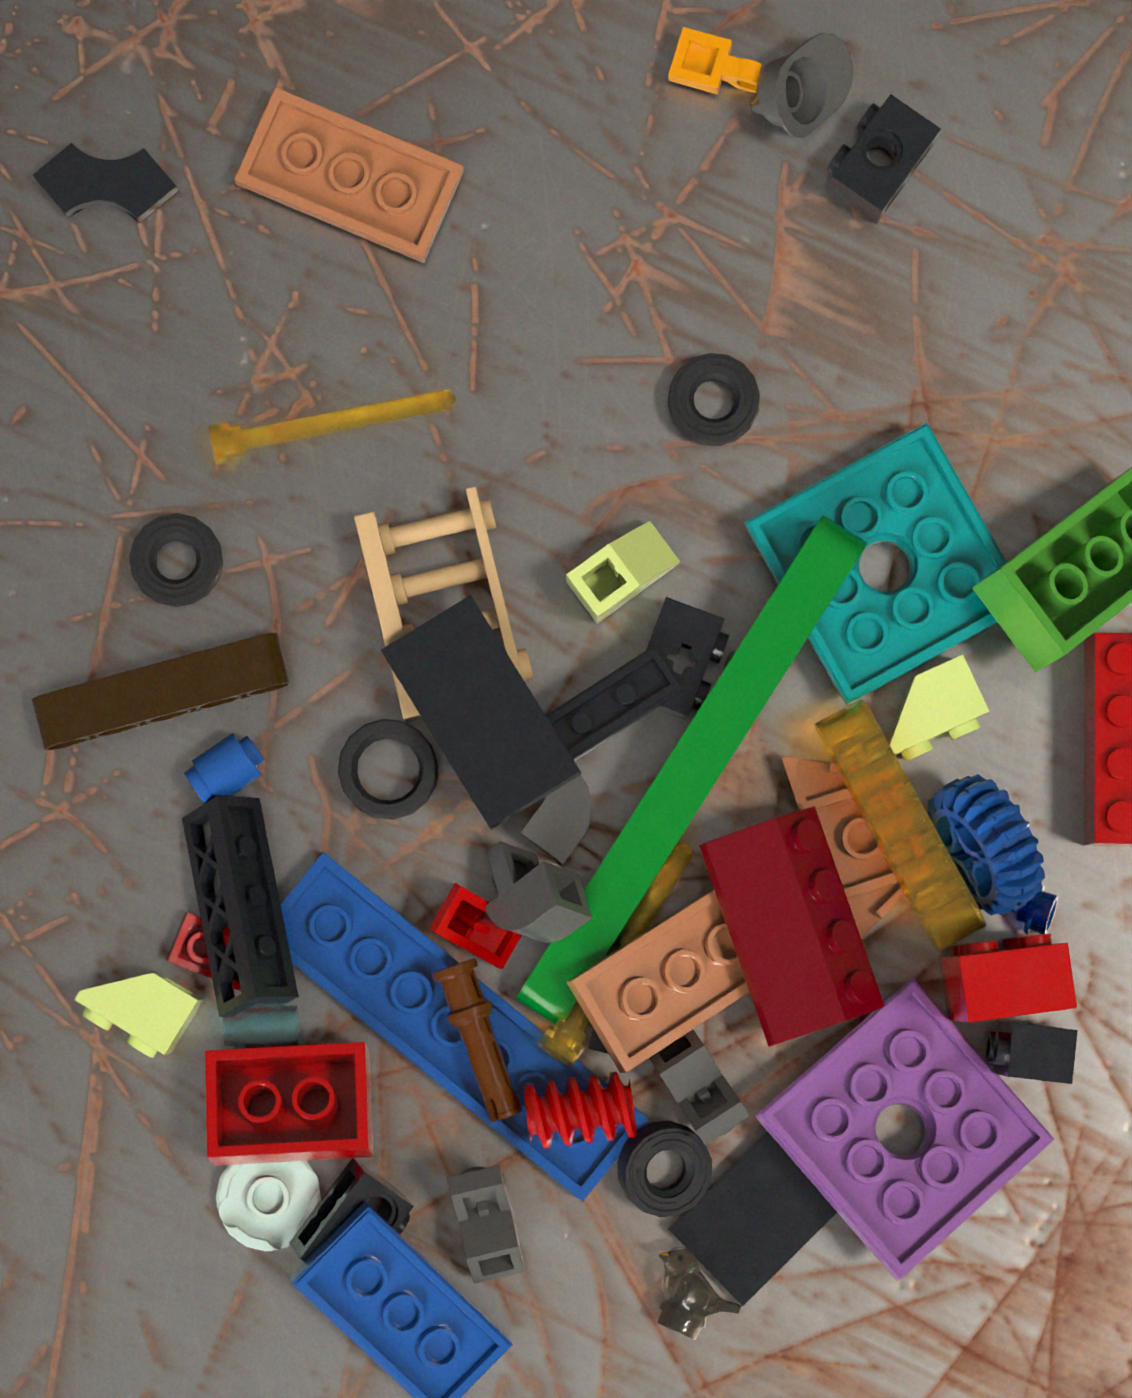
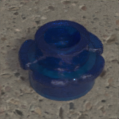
(1038, 912)

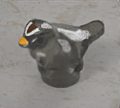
(688, 1294)

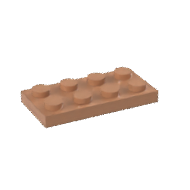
(349, 175)
(662, 983)

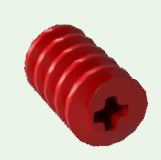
(580, 1110)

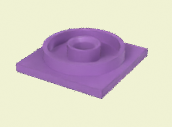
(971, 1121)

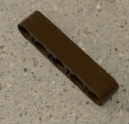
(161, 691)

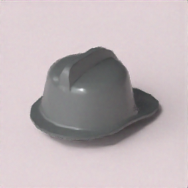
(805, 85)

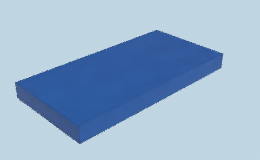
(400, 1308)

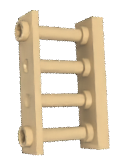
(393, 590)

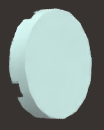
(285, 1187)

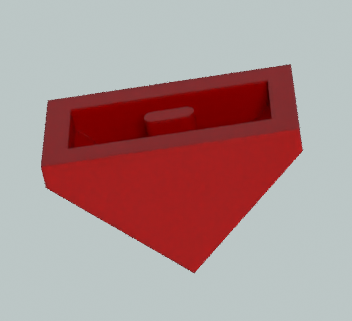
(467, 924)

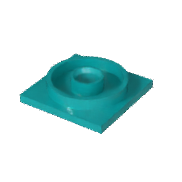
(919, 504)

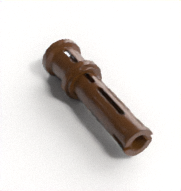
(471, 1015)

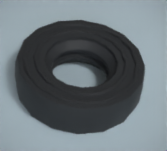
(713, 368)
(145, 552)
(689, 1186)

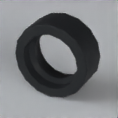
(354, 749)

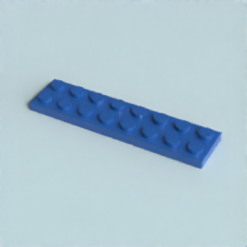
(383, 975)

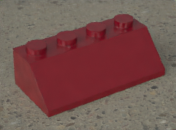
(791, 926)

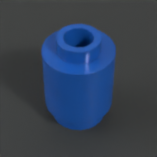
(225, 768)

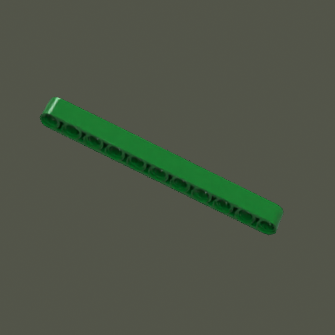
(696, 763)

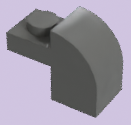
(561, 820)
(535, 897)
(699, 1087)
(486, 1223)

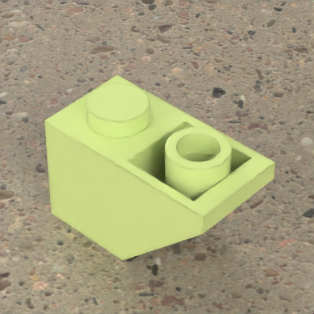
(621, 570)
(935, 704)
(146, 1007)

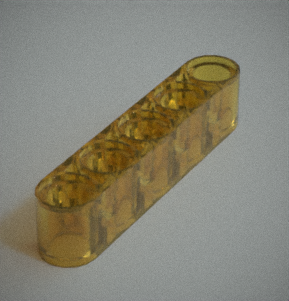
(900, 825)

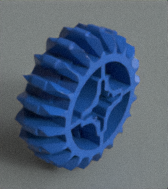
(988, 843)

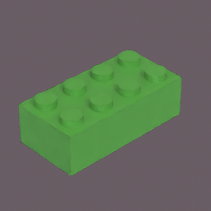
(1066, 577)

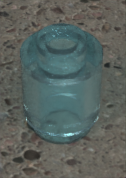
(263, 1027)

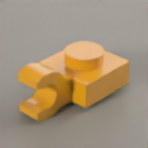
(706, 60)

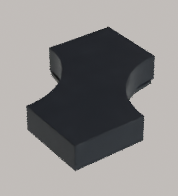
(84, 182)

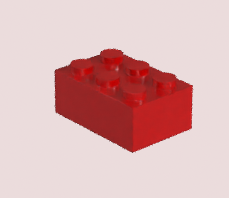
(1008, 982)
(288, 1103)

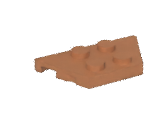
(858, 859)

